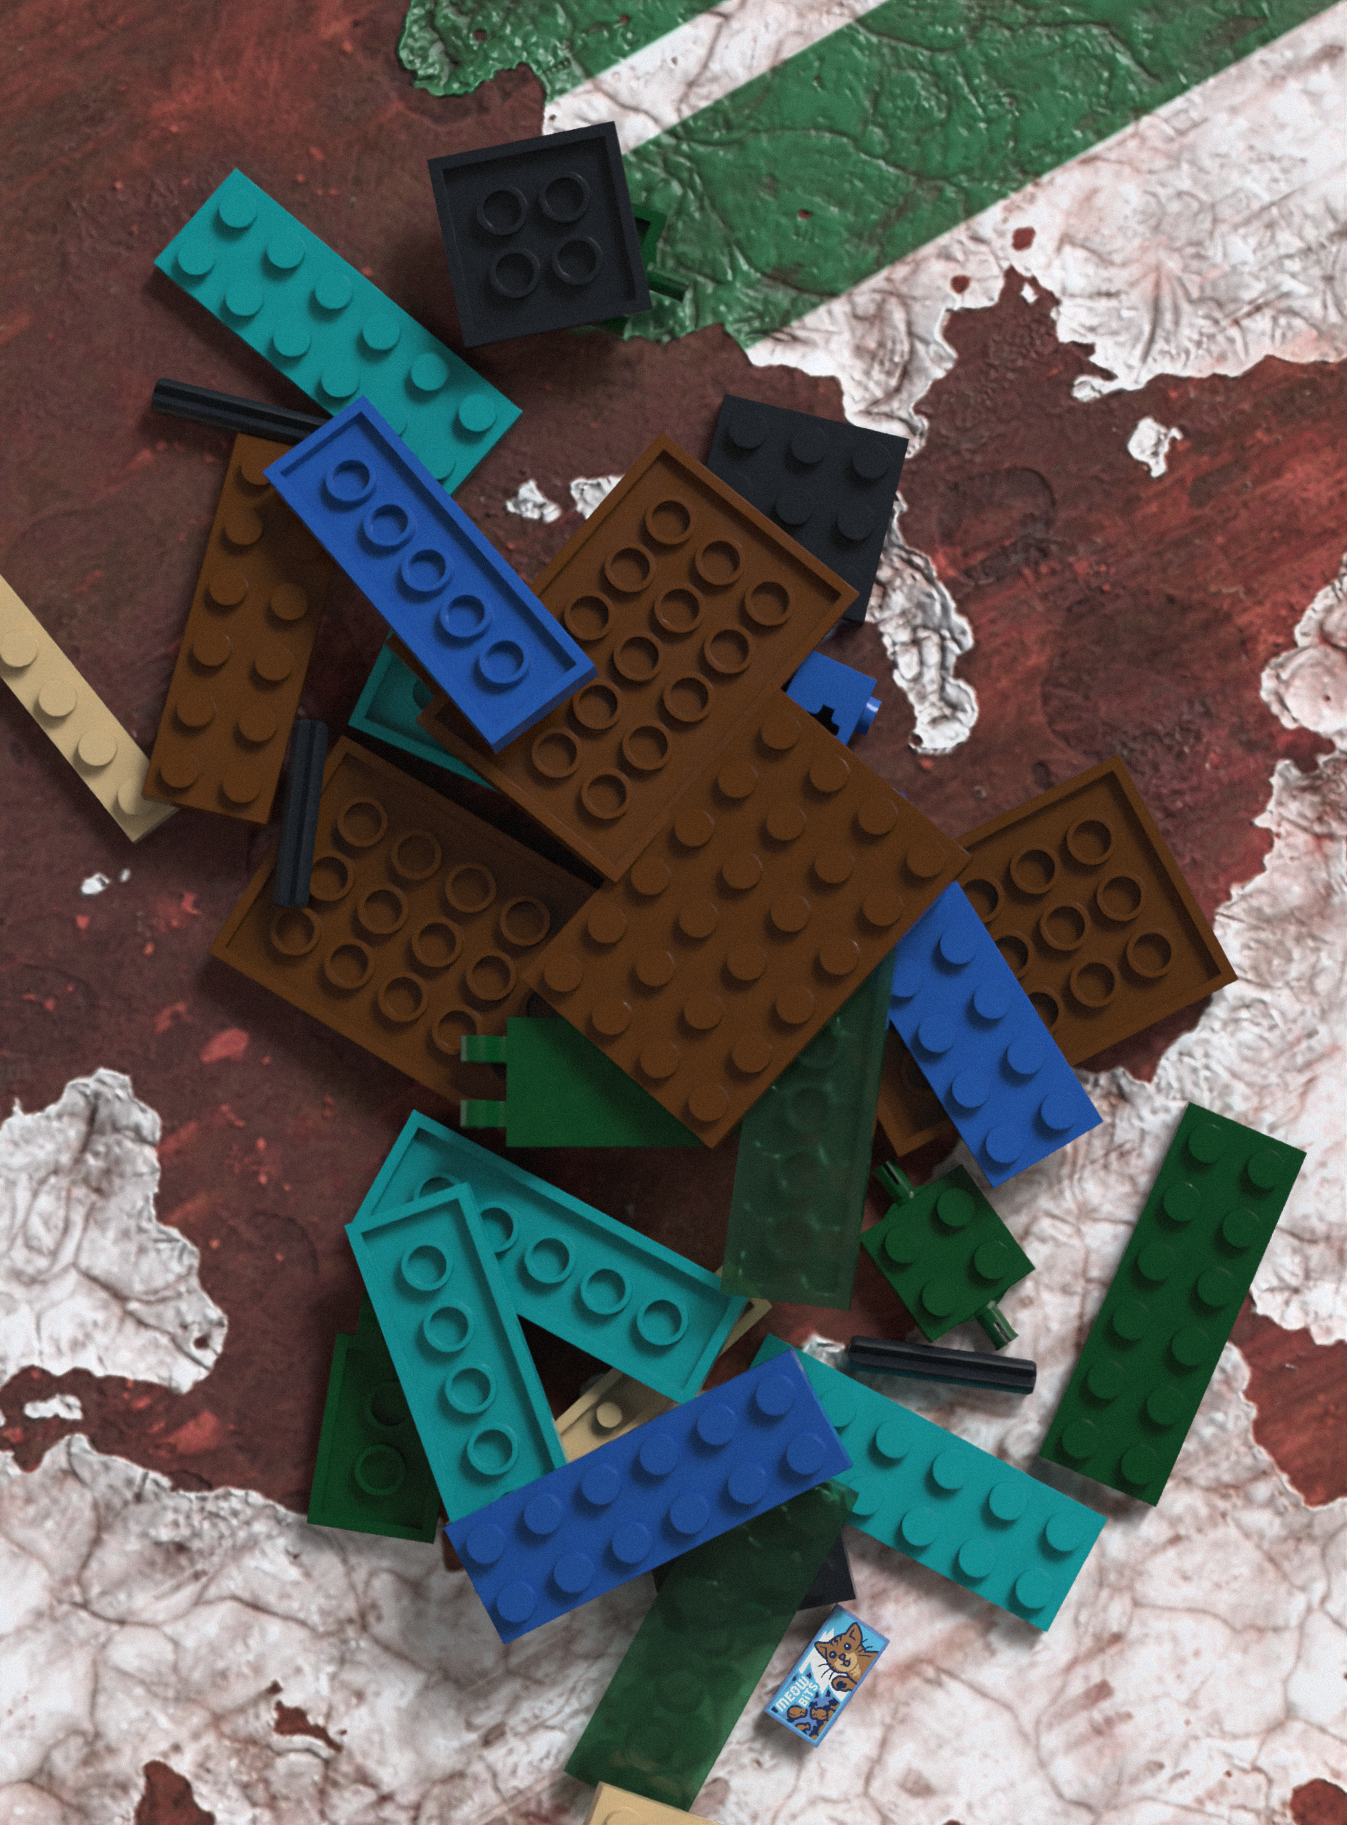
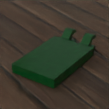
(565, 1093)
(369, 1454)

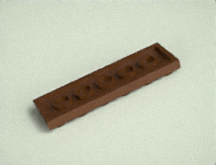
(242, 651)

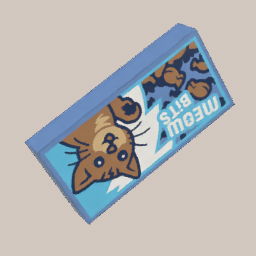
(826, 1675)

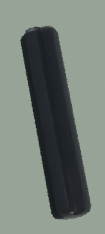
(232, 412)
(300, 814)
(942, 1365)

